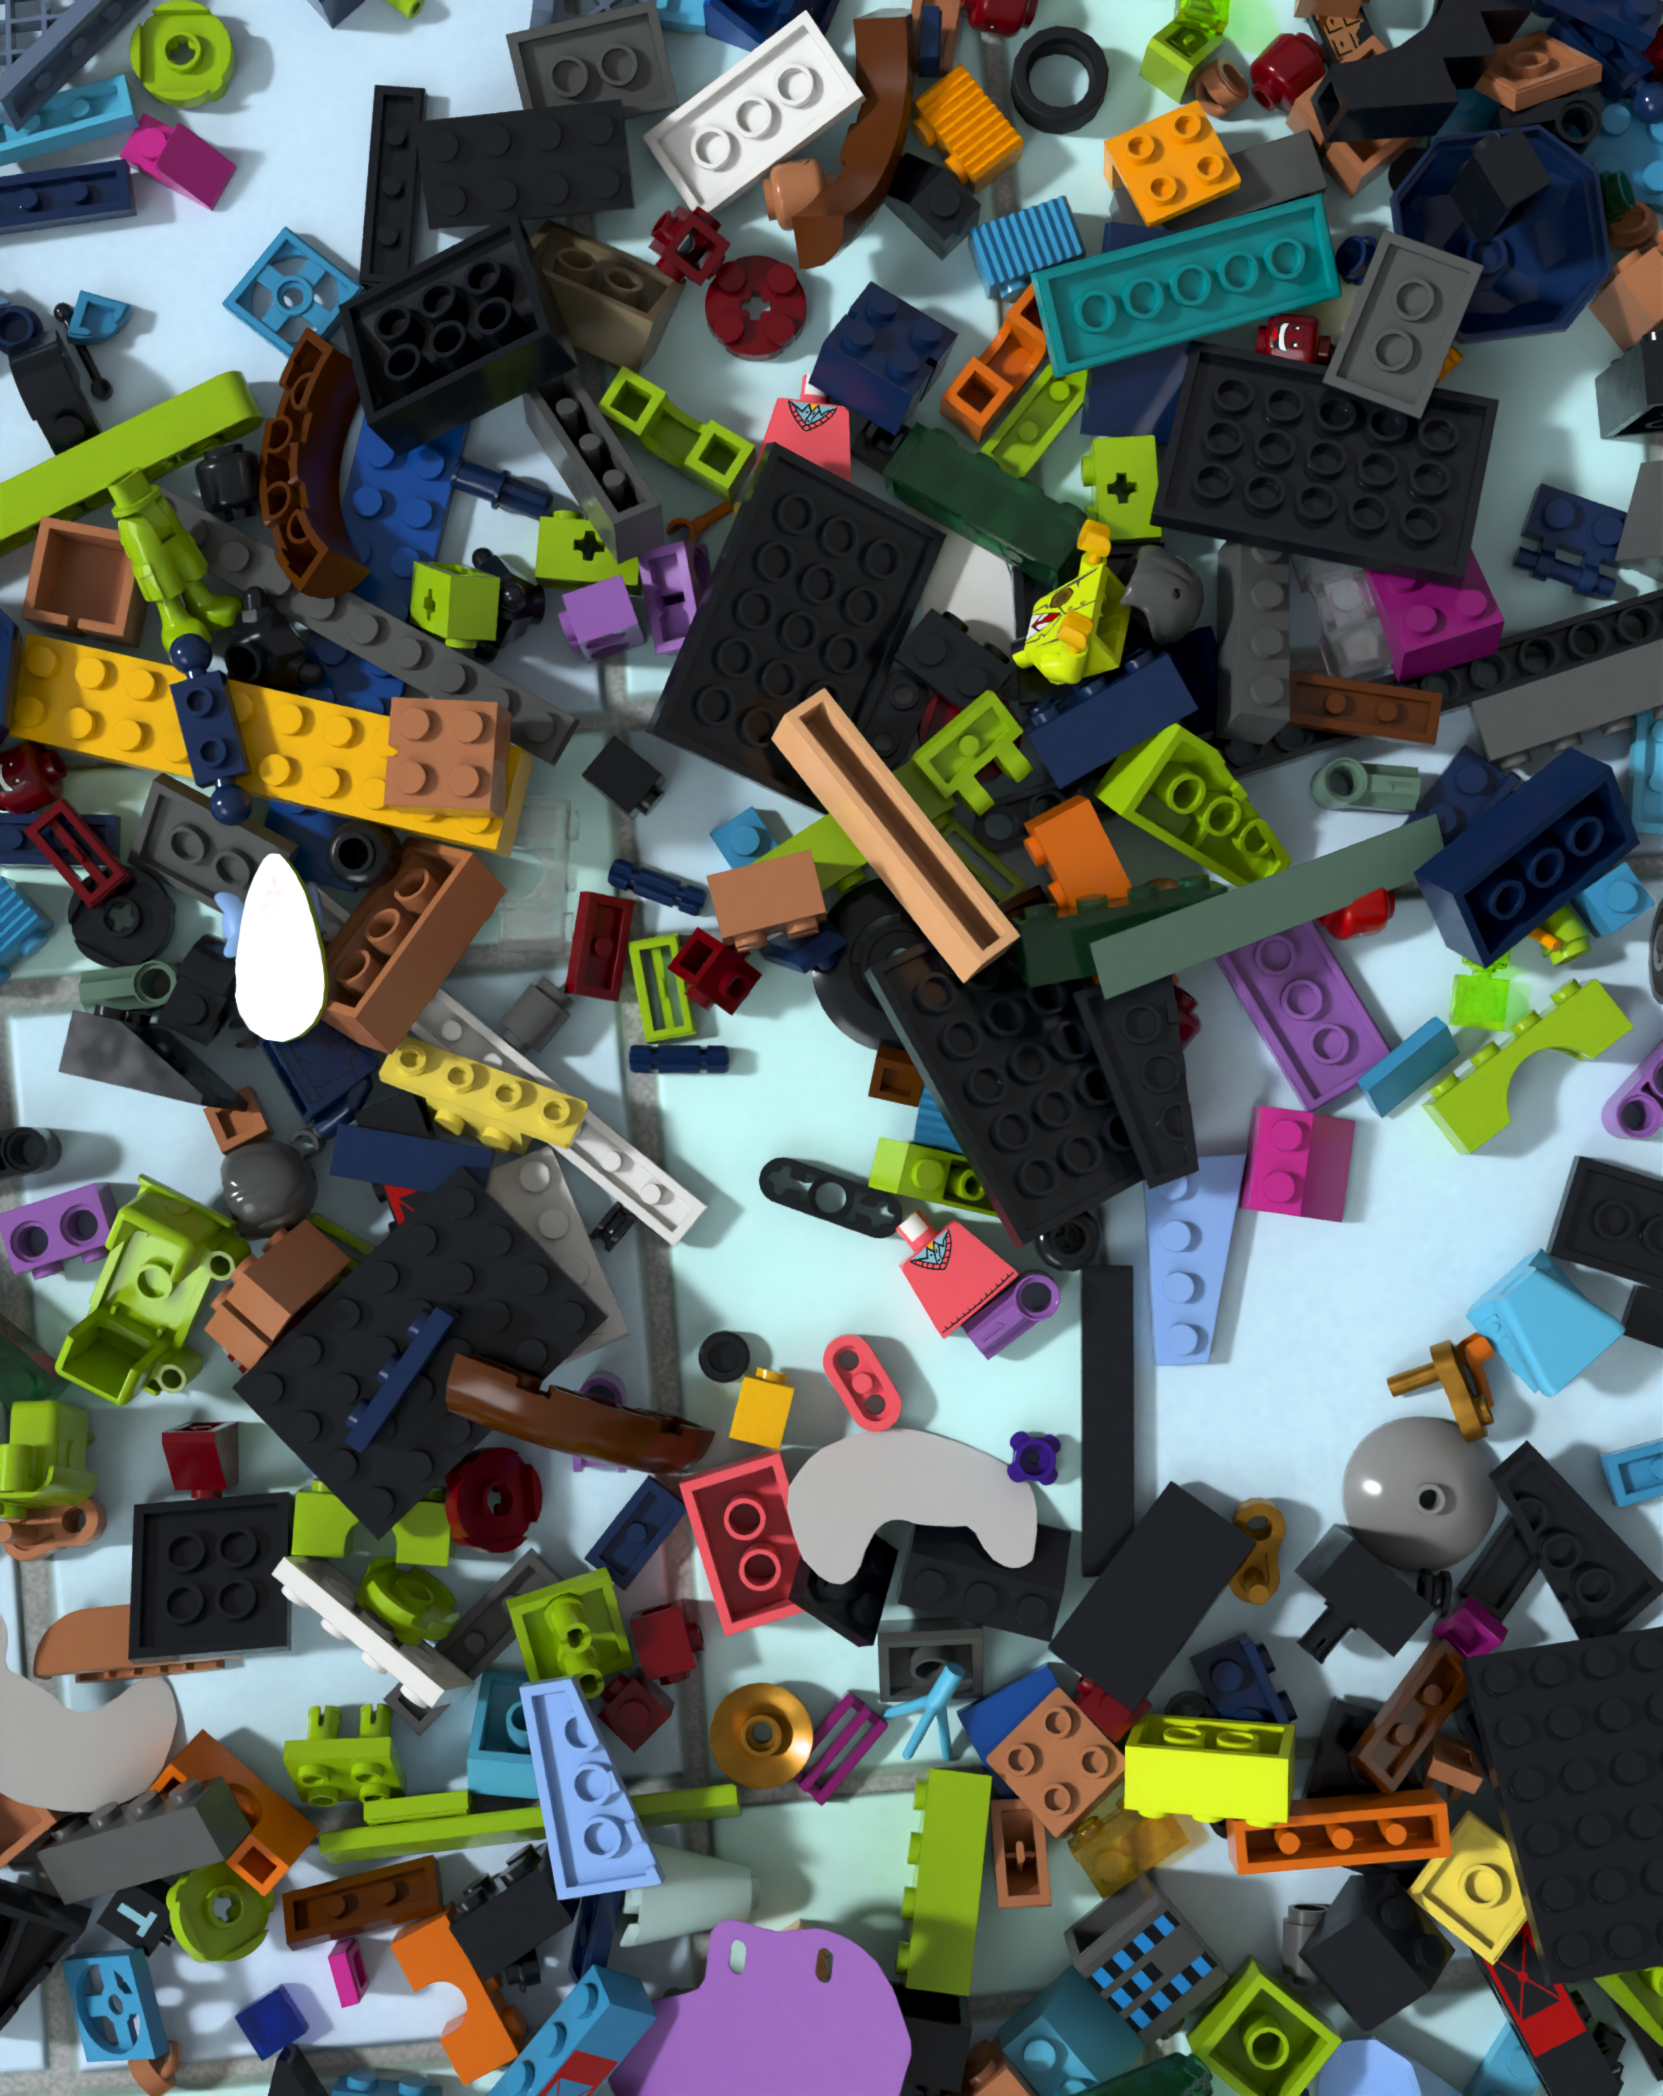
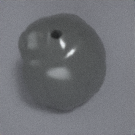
(1162, 593)
(267, 1188)

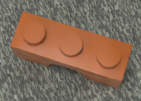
(997, 377)
(277, 1828)
(489, 2029)

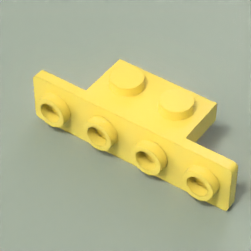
(482, 1099)

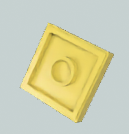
(1474, 1889)

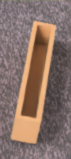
(894, 835)

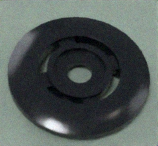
(843, 987)

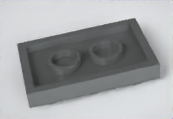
(596, 60)
(1402, 324)
(194, 851)

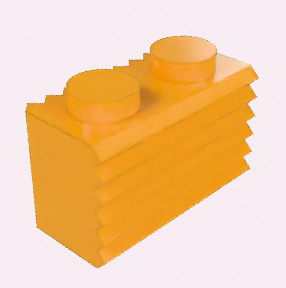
(966, 130)

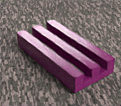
(864, 1712)

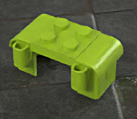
(151, 1296)
(44, 1458)

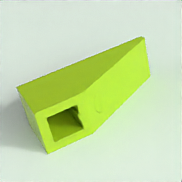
(928, 1176)

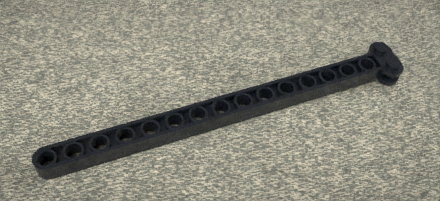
(1513, 671)

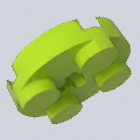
(203, 76)
(410, 1602)
(198, 1928)

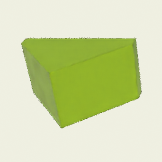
(1177, 57)

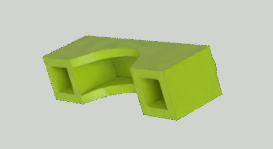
(1475, 1103)

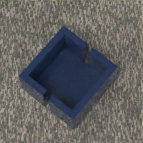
(882, 358)

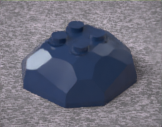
(1534, 272)

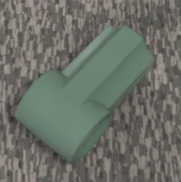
(1369, 786)
(126, 987)

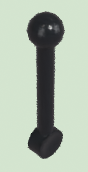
(100, 387)

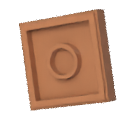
(1535, 71)

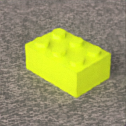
(1210, 1769)

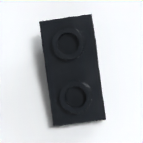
(1572, 108)

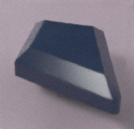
(805, 952)

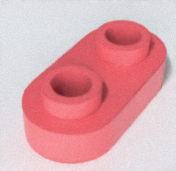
(861, 1382)

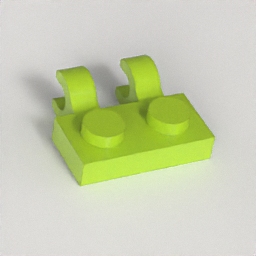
(966, 745)

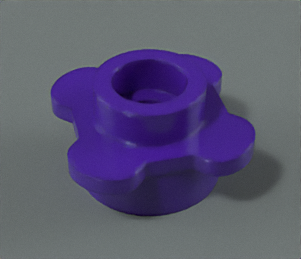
(1044, 1468)

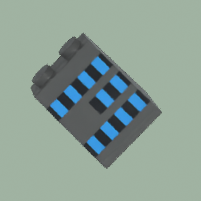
(1145, 1959)

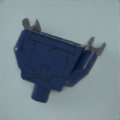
(323, 1076)

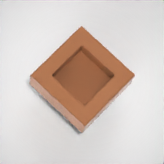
(239, 1128)

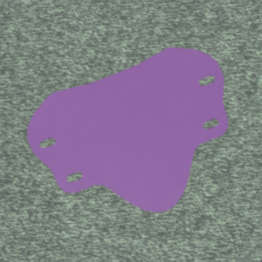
(774, 2024)

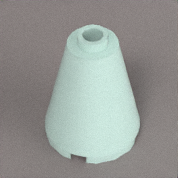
(691, 1899)

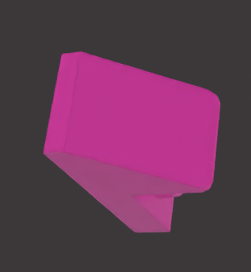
(178, 161)

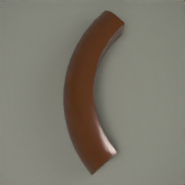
(871, 145)
(302, 469)
(572, 1419)

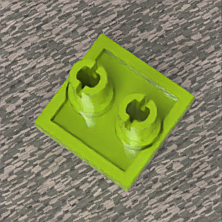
(572, 1631)
(346, 1768)

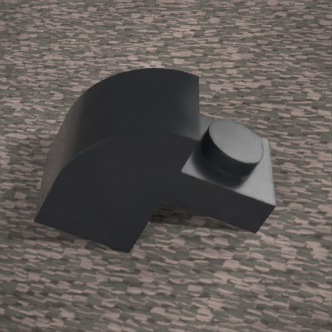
(52, 391)
(201, 991)

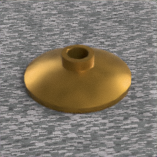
(754, 1761)

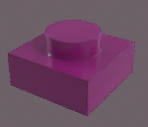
(1470, 1628)

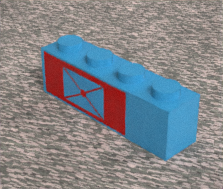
(582, 2038)

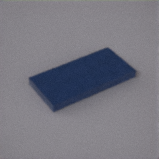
(1140, 391)

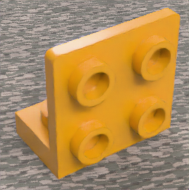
(1170, 164)

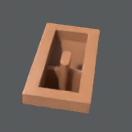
(1018, 1856)

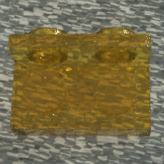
(1123, 1846)

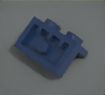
(1463, 793)
(1239, 1683)

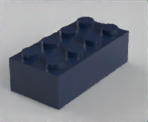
(1527, 857)

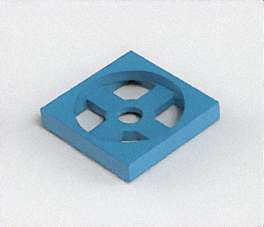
(283, 247)
(136, 1997)

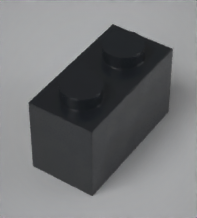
(1499, 184)

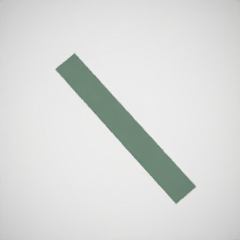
(1263, 907)

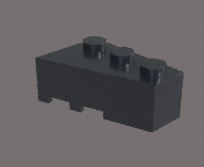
(32, 1939)

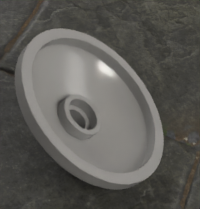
(1385, 1487)

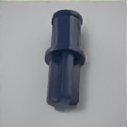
(500, 489)

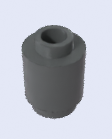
(536, 1016)
(1296, 1930)

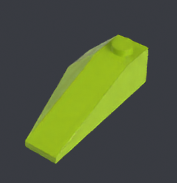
(1191, 802)

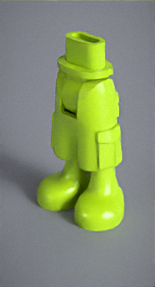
(167, 561)

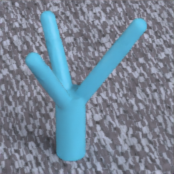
(935, 1704)

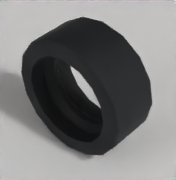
(1062, 42)

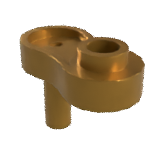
(1469, 1410)
(1259, 1574)

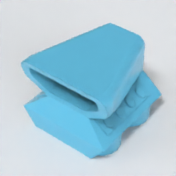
(1543, 1324)

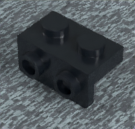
(951, 661)

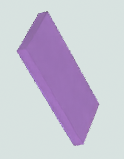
(1306, 1012)

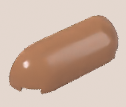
(96, 1648)

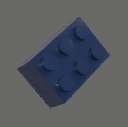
(1108, 714)

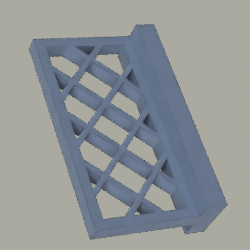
(57, 55)

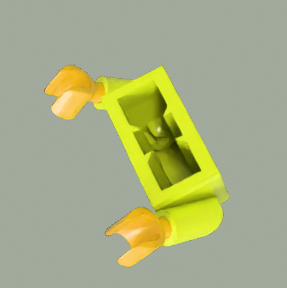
(1080, 624)

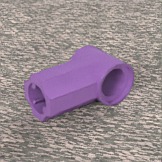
(1007, 1316)

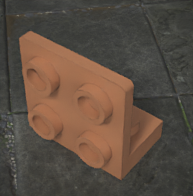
(1059, 1763)

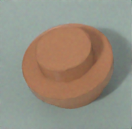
(1634, 230)

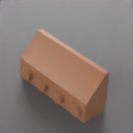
(406, 942)

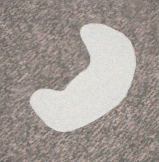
(974, 589)
(909, 1477)
(80, 1758)

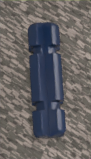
(657, 887)
(679, 1059)

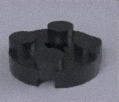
(133, 945)

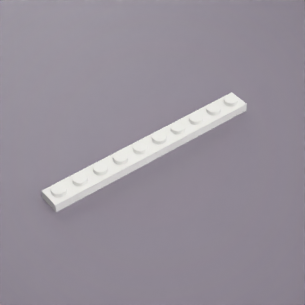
(596, 1148)

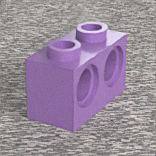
(673, 587)
(600, 620)
(59, 1220)

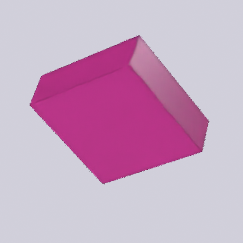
(348, 1972)

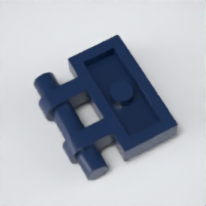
(1574, 526)

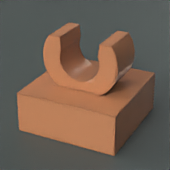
(1452, 1764)

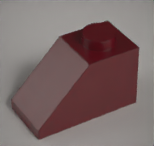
(203, 1457)

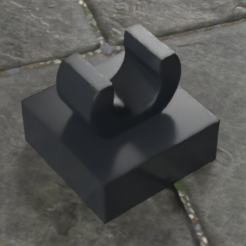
(877, 446)

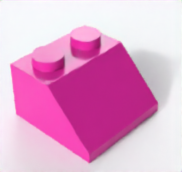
(1297, 1163)

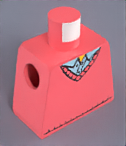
(812, 430)
(950, 1270)

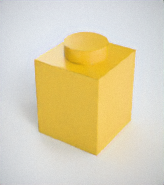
(762, 1408)

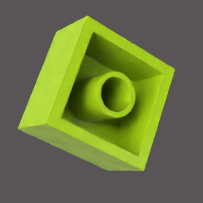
(1263, 2035)

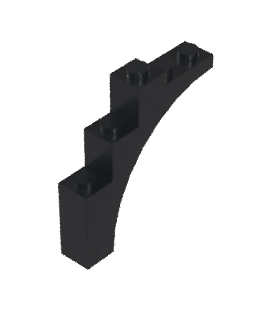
(1416, 84)

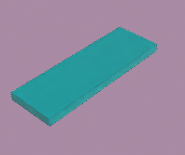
(1186, 285)

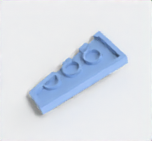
(1187, 1256)
(585, 1807)

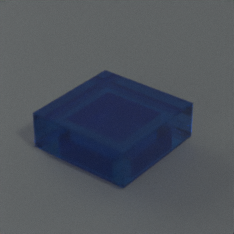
(272, 2022)

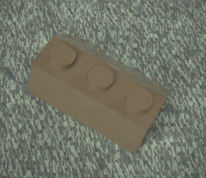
(607, 297)

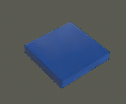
(1001, 1711)

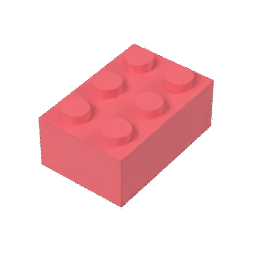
(745, 1538)

